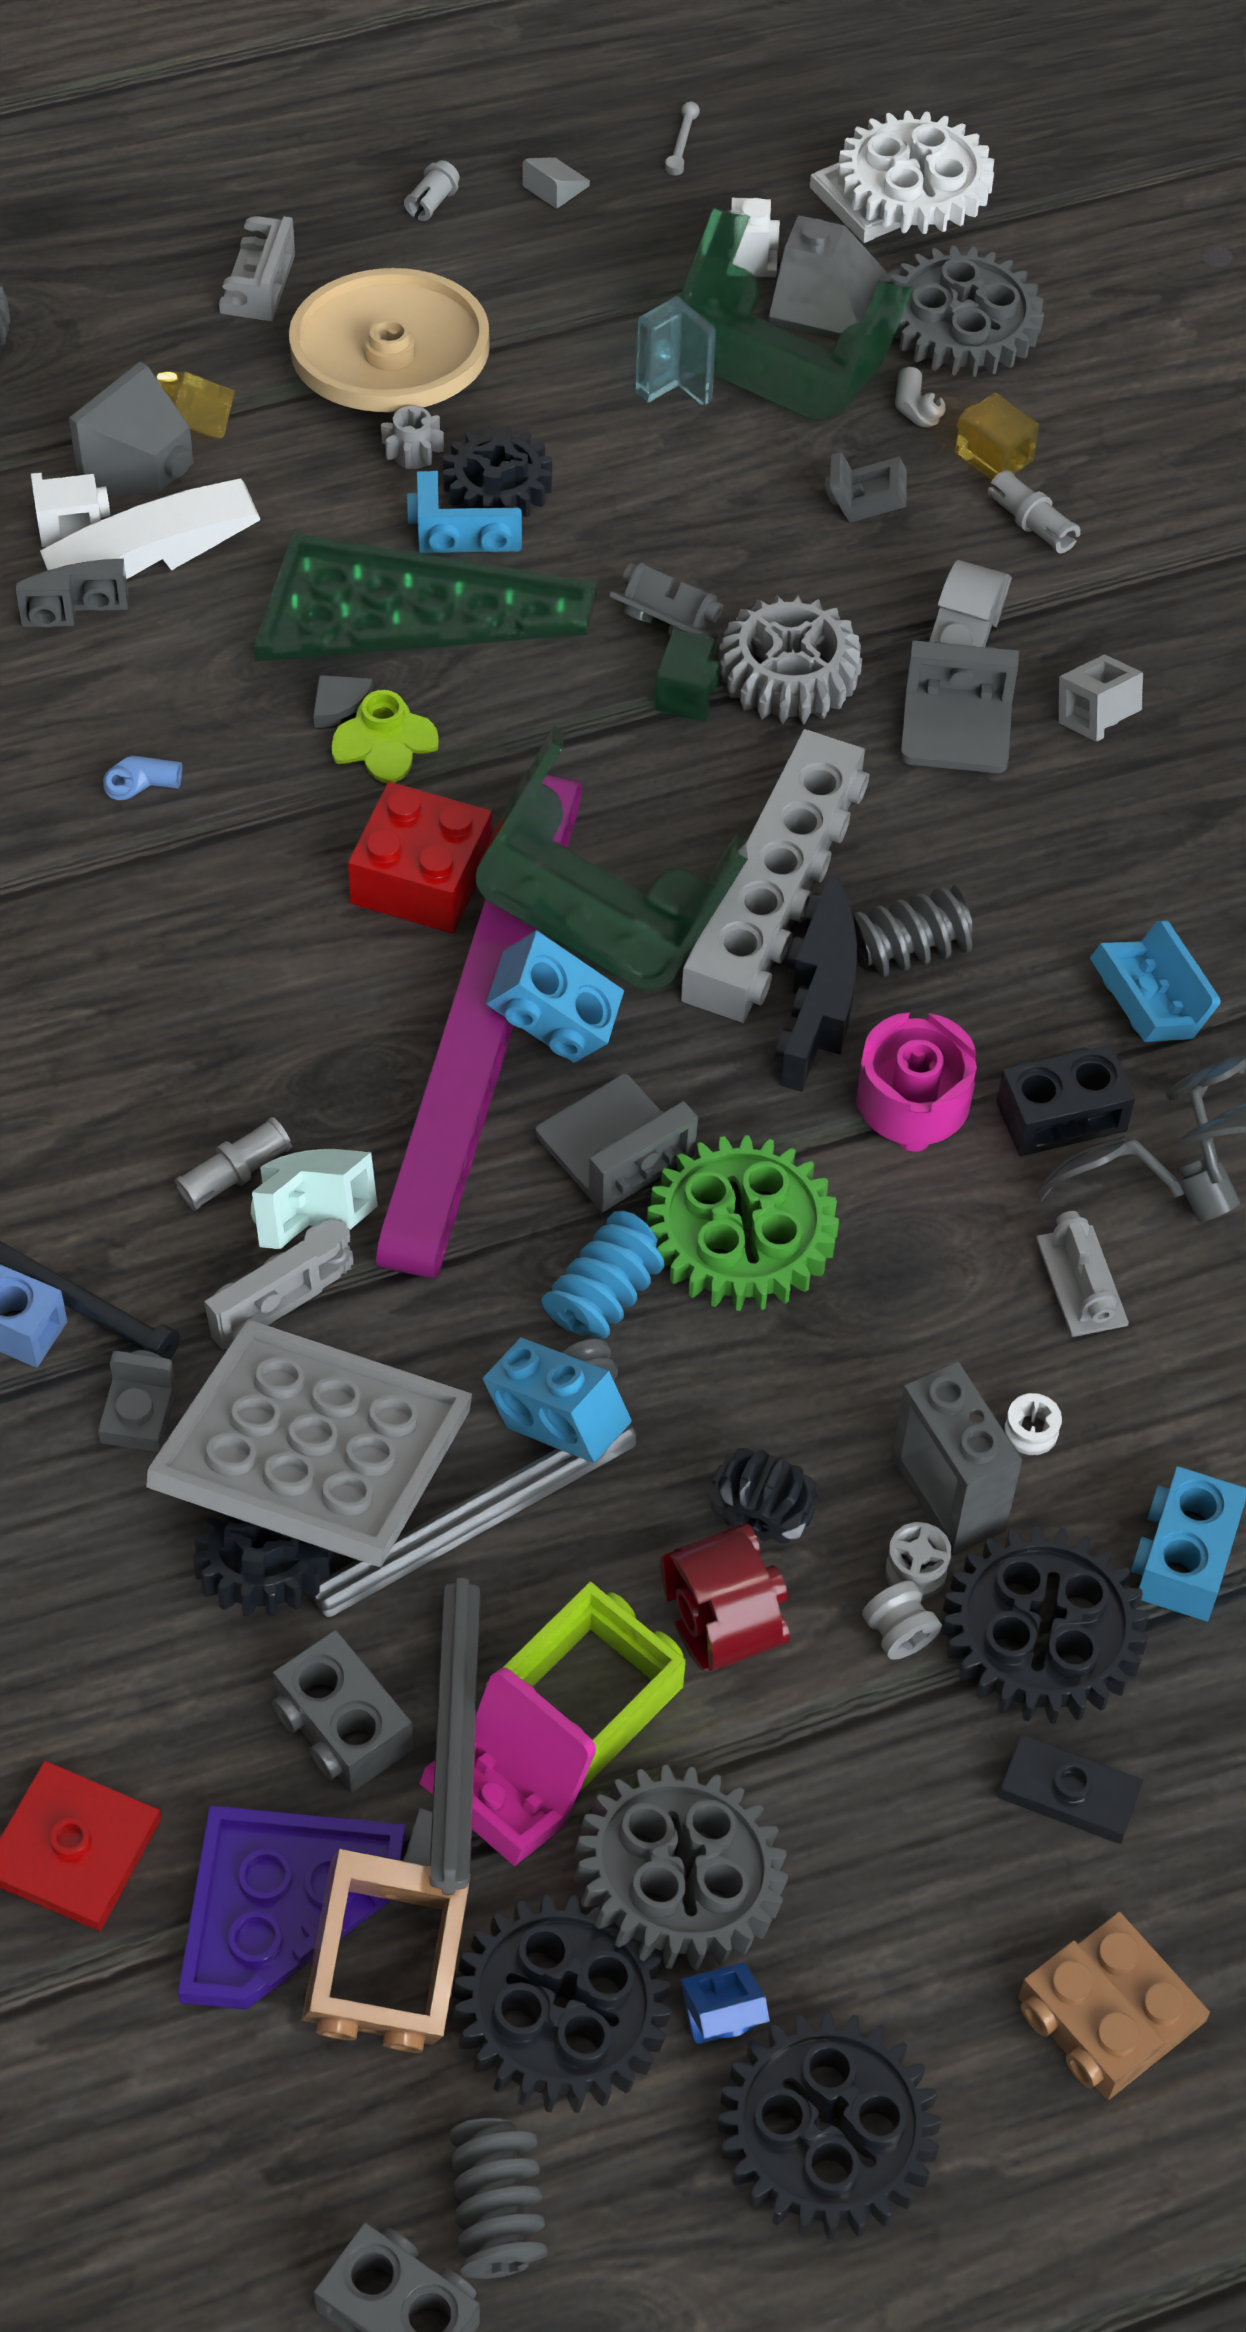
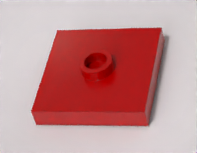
(74, 1845)

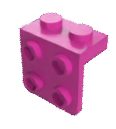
(524, 1767)

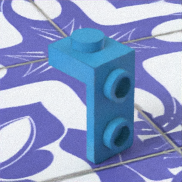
(460, 528)

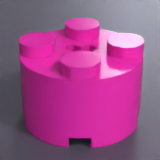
(916, 1079)

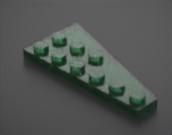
(378, 599)

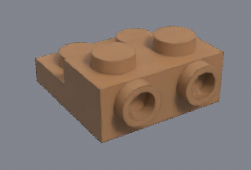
(1110, 2006)

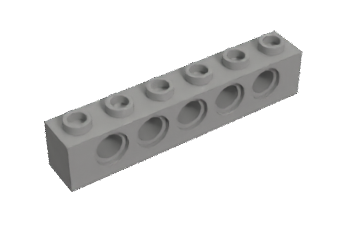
(772, 890)

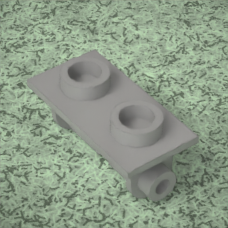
(1081, 1276)

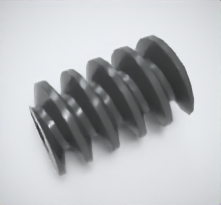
(914, 929)
(495, 2198)

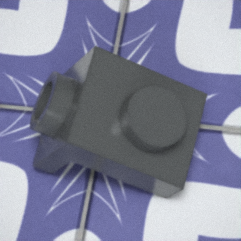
(867, 489)

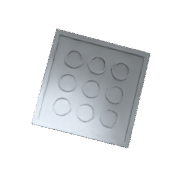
(311, 1442)

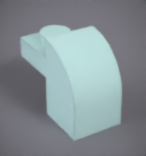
(310, 1189)

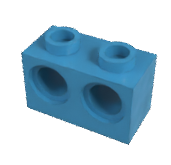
(555, 997)
(557, 1399)
(1193, 1543)

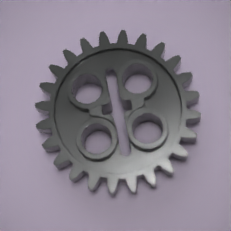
(968, 311)
(624, 1868)

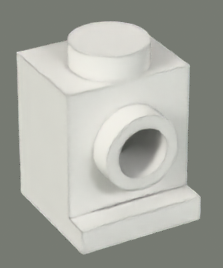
(761, 237)
(67, 505)

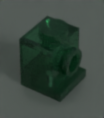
(687, 676)

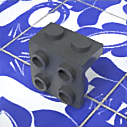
(959, 706)

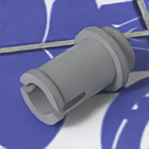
(438, 182)

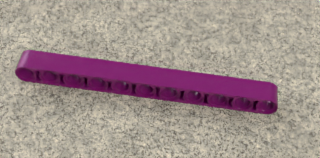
(458, 1091)

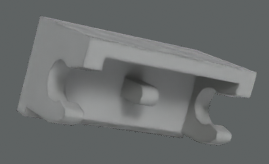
(260, 270)

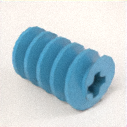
(605, 1277)

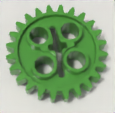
(794, 1213)

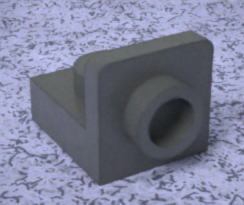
(138, 1401)

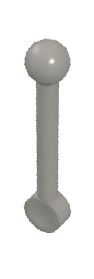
(675, 163)

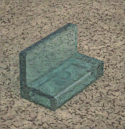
(675, 350)

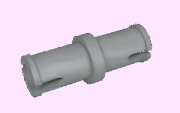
(1033, 511)
(233, 1163)

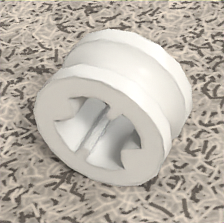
(1035, 1406)

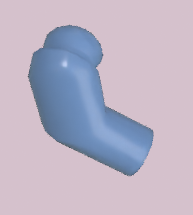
(139, 773)

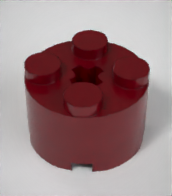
(725, 1598)

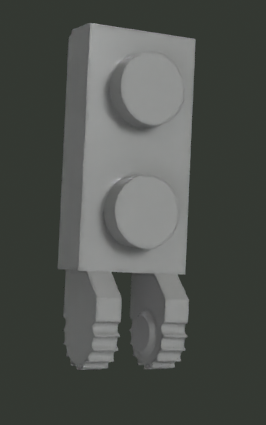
(281, 1282)

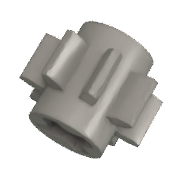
(412, 437)

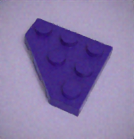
(265, 1896)

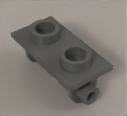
(649, 598)

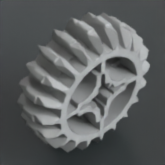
(791, 673)

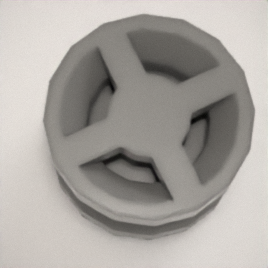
(921, 1545)
(901, 1620)

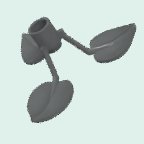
(1203, 1176)

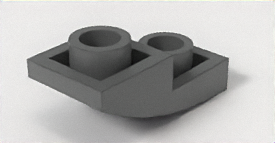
(57, 593)

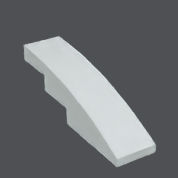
(164, 529)

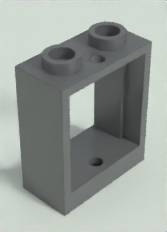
(942, 1445)

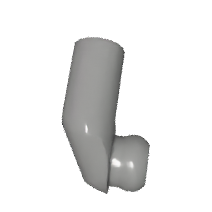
(912, 404)

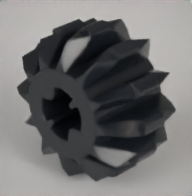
(765, 1494)

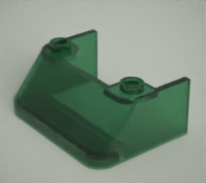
(770, 358)
(586, 907)

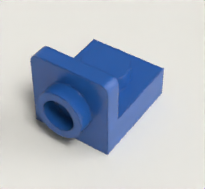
(723, 2003)

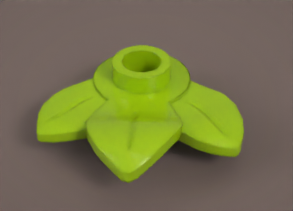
(384, 737)

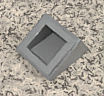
(552, 180)

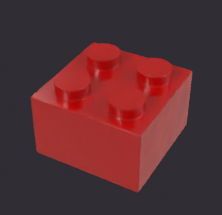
(419, 857)

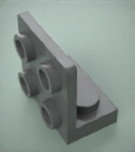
(618, 1140)

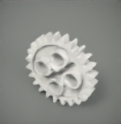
(915, 172)

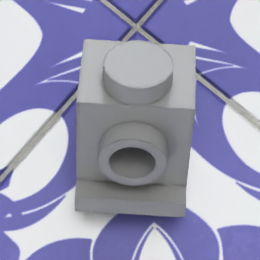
(1099, 696)

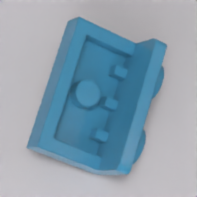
(1157, 984)

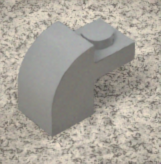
(970, 604)

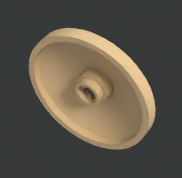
(389, 339)

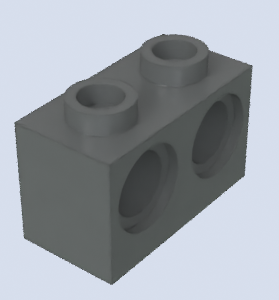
(353, 1706)
(410, 2292)

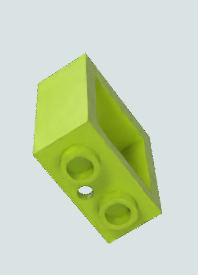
(616, 1625)

